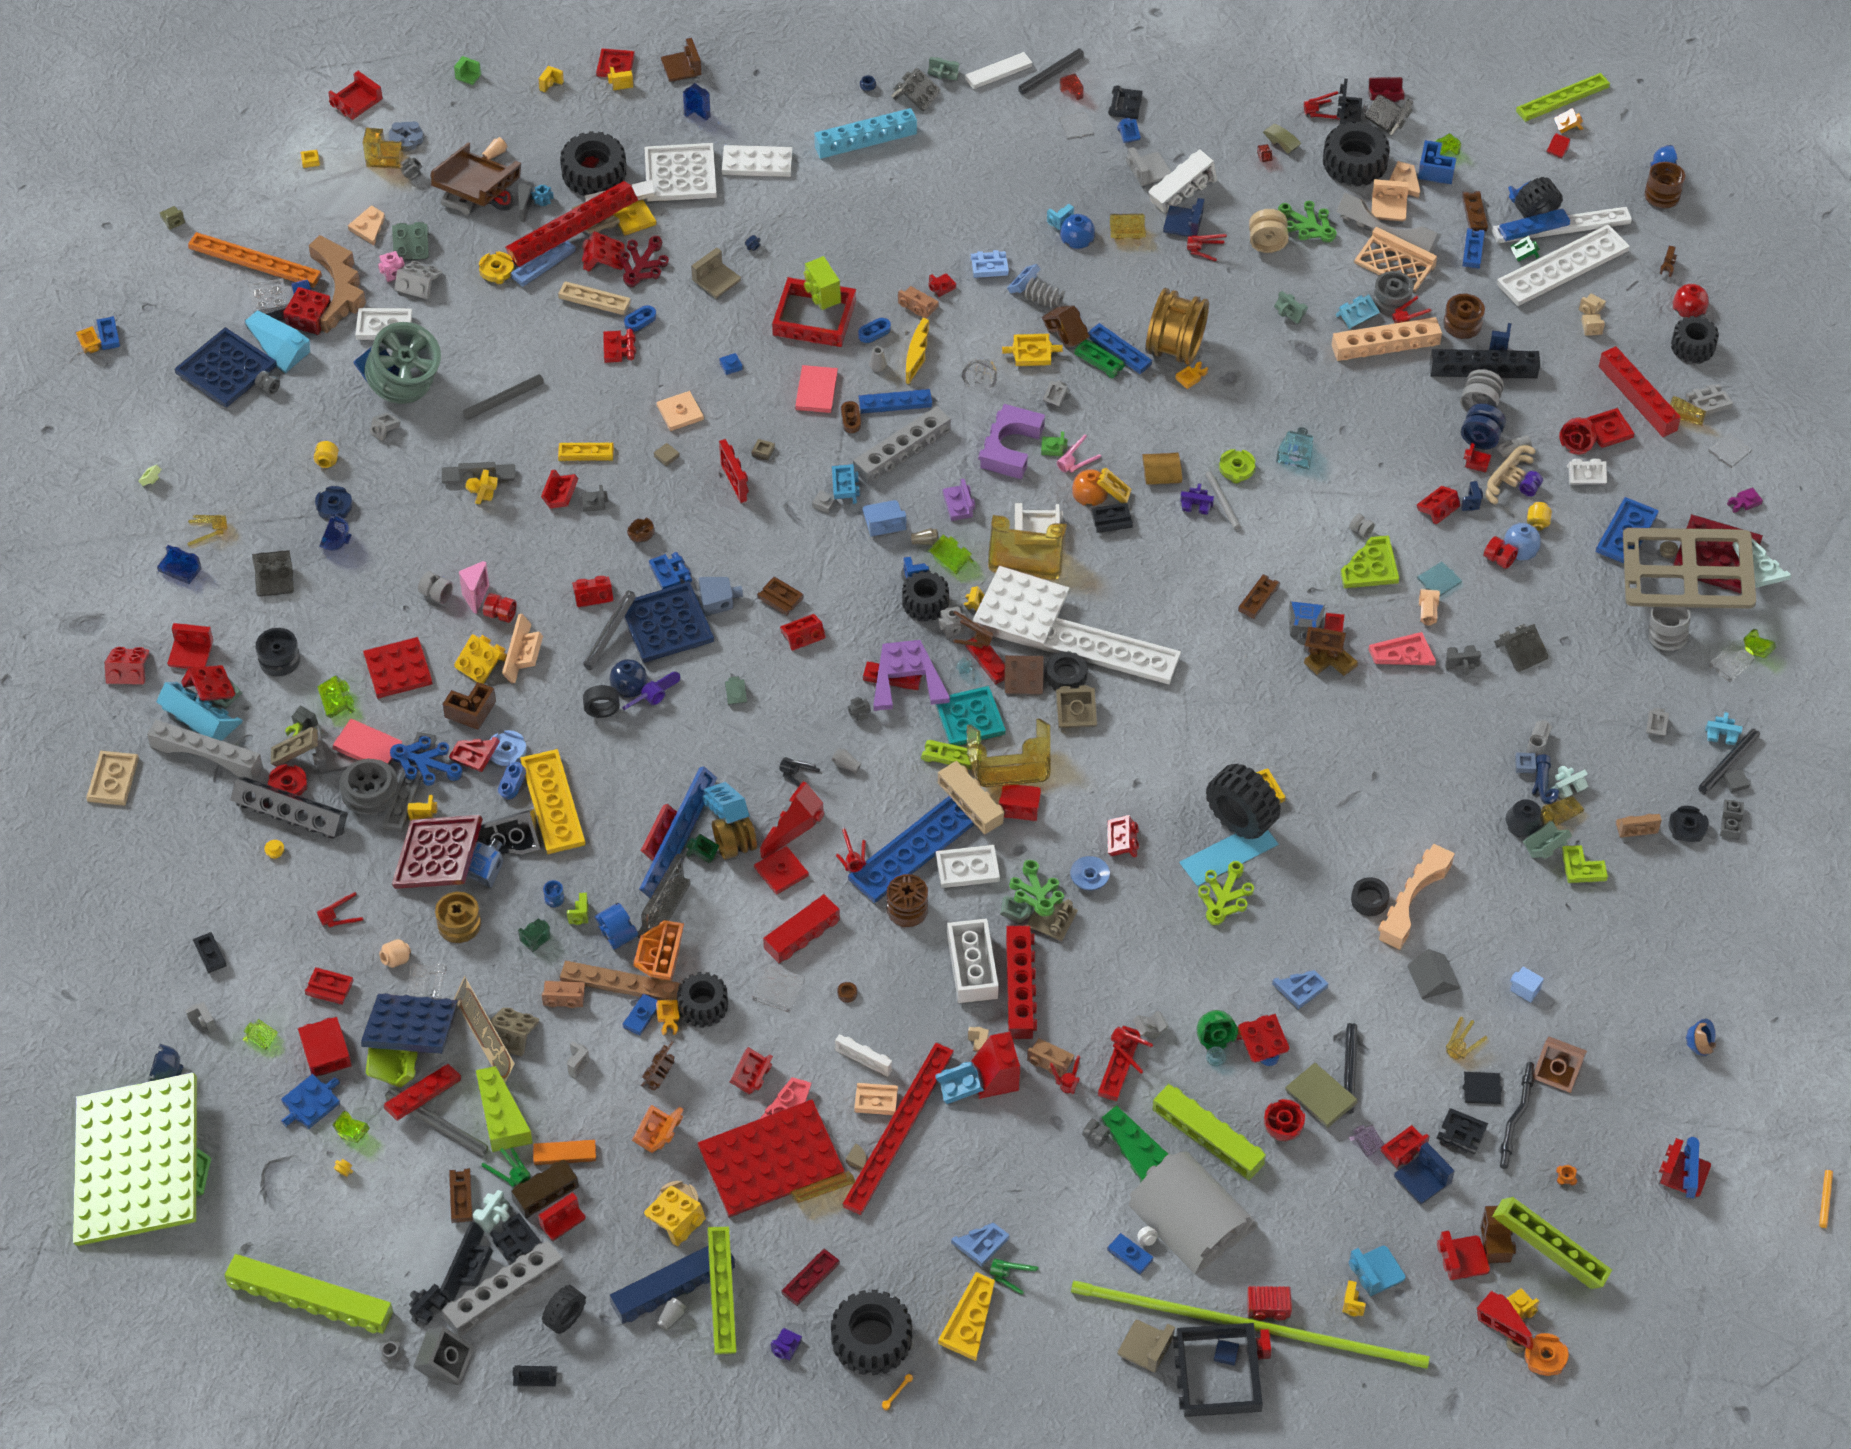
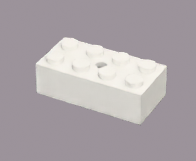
(972, 960)

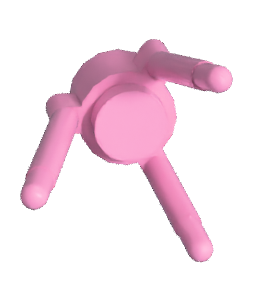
(1067, 461)

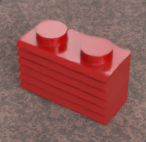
(1269, 1302)

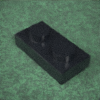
(209, 952)

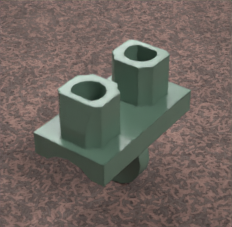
(943, 68)
(1289, 307)

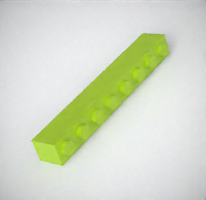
(308, 1294)

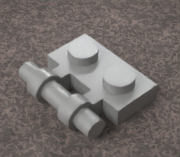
(1713, 402)

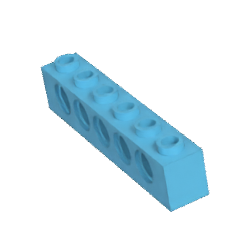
(865, 133)

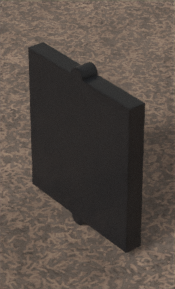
(1482, 1087)

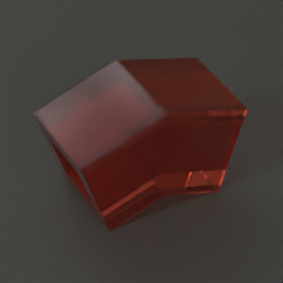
(1264, 153)

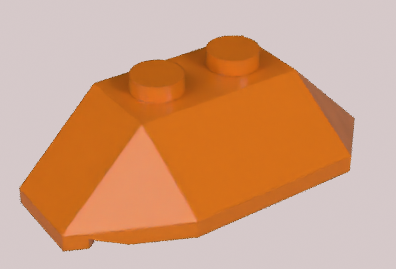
(659, 950)

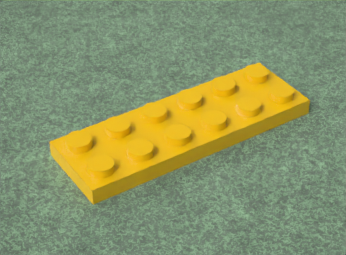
(552, 801)

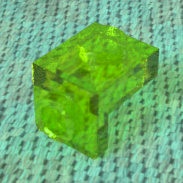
(1449, 143)
(1758, 646)
(260, 1033)
(349, 1128)

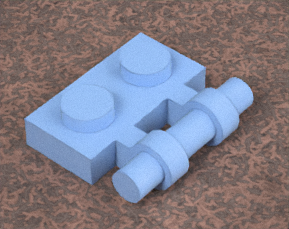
(989, 264)

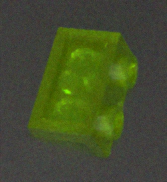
(950, 554)
(335, 696)

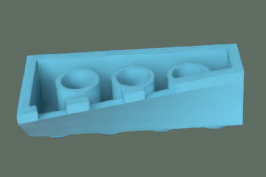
(196, 712)

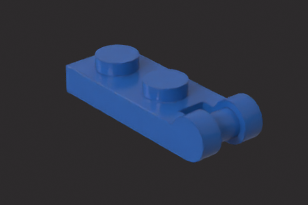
(1473, 248)
(1691, 1165)

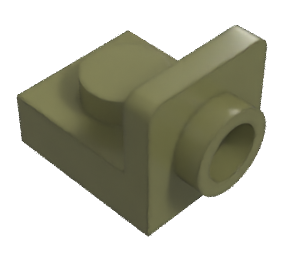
(172, 217)

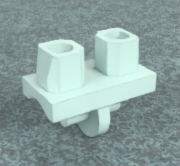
(1577, 780)
(494, 1211)

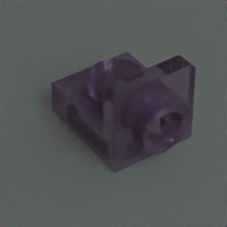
(1367, 1139)

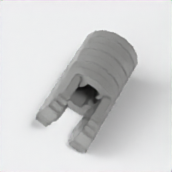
(1509, 446)

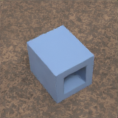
(1526, 984)

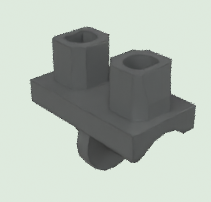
(1462, 661)

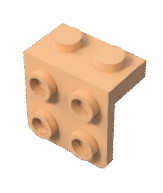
(1389, 200)

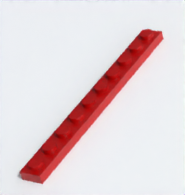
(897, 1129)

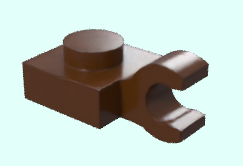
(1670, 258)

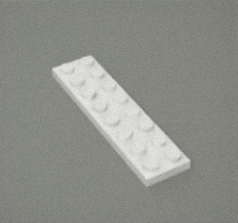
(1562, 265)

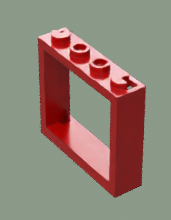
(809, 333)

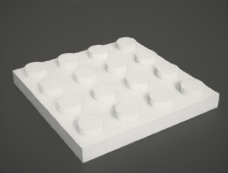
(681, 171)
(1021, 606)

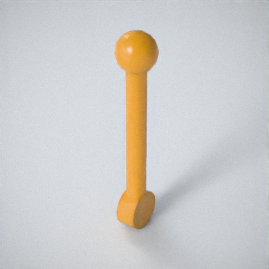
(886, 1404)

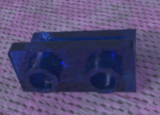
(696, 101)
(180, 564)

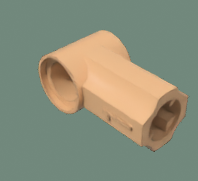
(1429, 602)

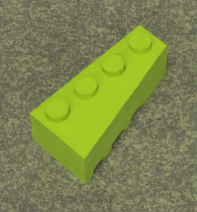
(502, 1116)

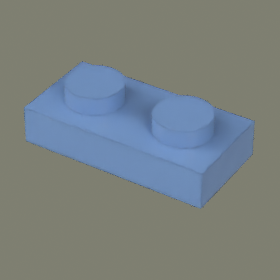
(1023, 278)

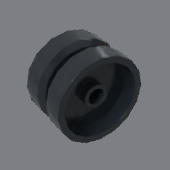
(277, 651)

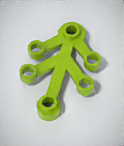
(1224, 895)

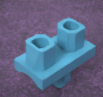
(1724, 726)

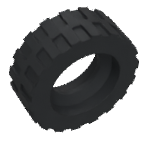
(1066, 659)
(564, 1309)

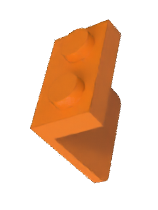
(657, 1128)

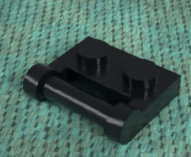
(1131, 103)

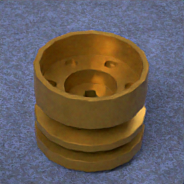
(732, 835)

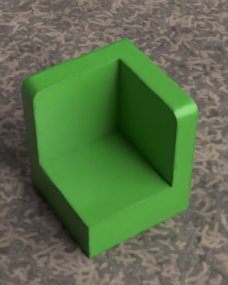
(467, 70)

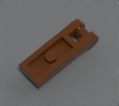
(1474, 211)
(1258, 596)
(460, 1196)

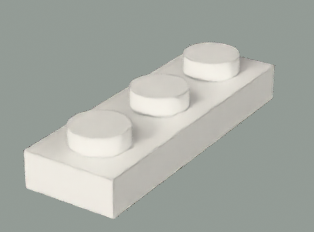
(863, 1055)

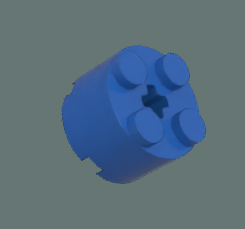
(616, 925)

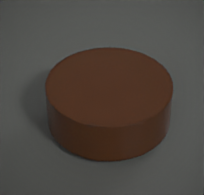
(847, 992)

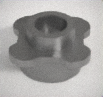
(390, 1346)

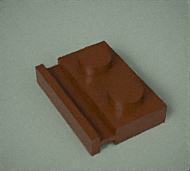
(780, 596)

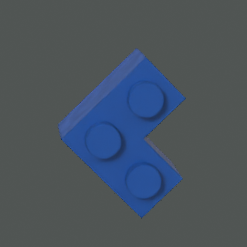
(1435, 166)

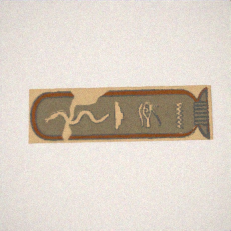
(483, 1029)

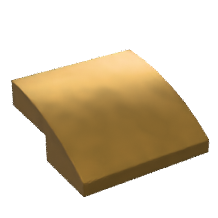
(1162, 468)

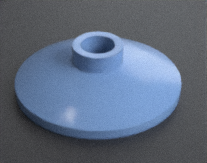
(1092, 867)

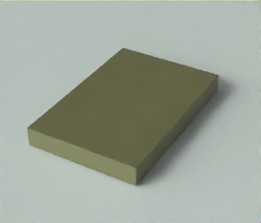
(1321, 1095)

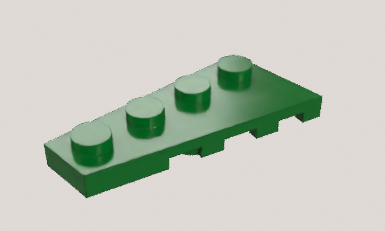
(1133, 1142)

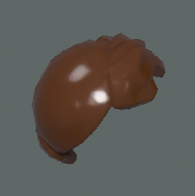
(641, 530)

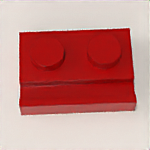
(329, 986)

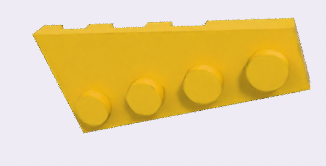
(968, 1320)

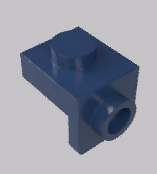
(1473, 500)

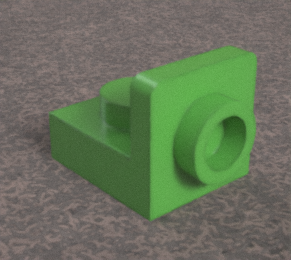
(1054, 445)

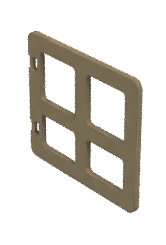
(1689, 570)

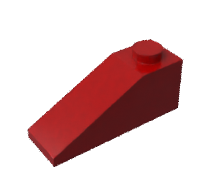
(1501, 1316)

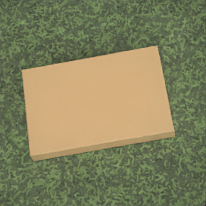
(112, 778)

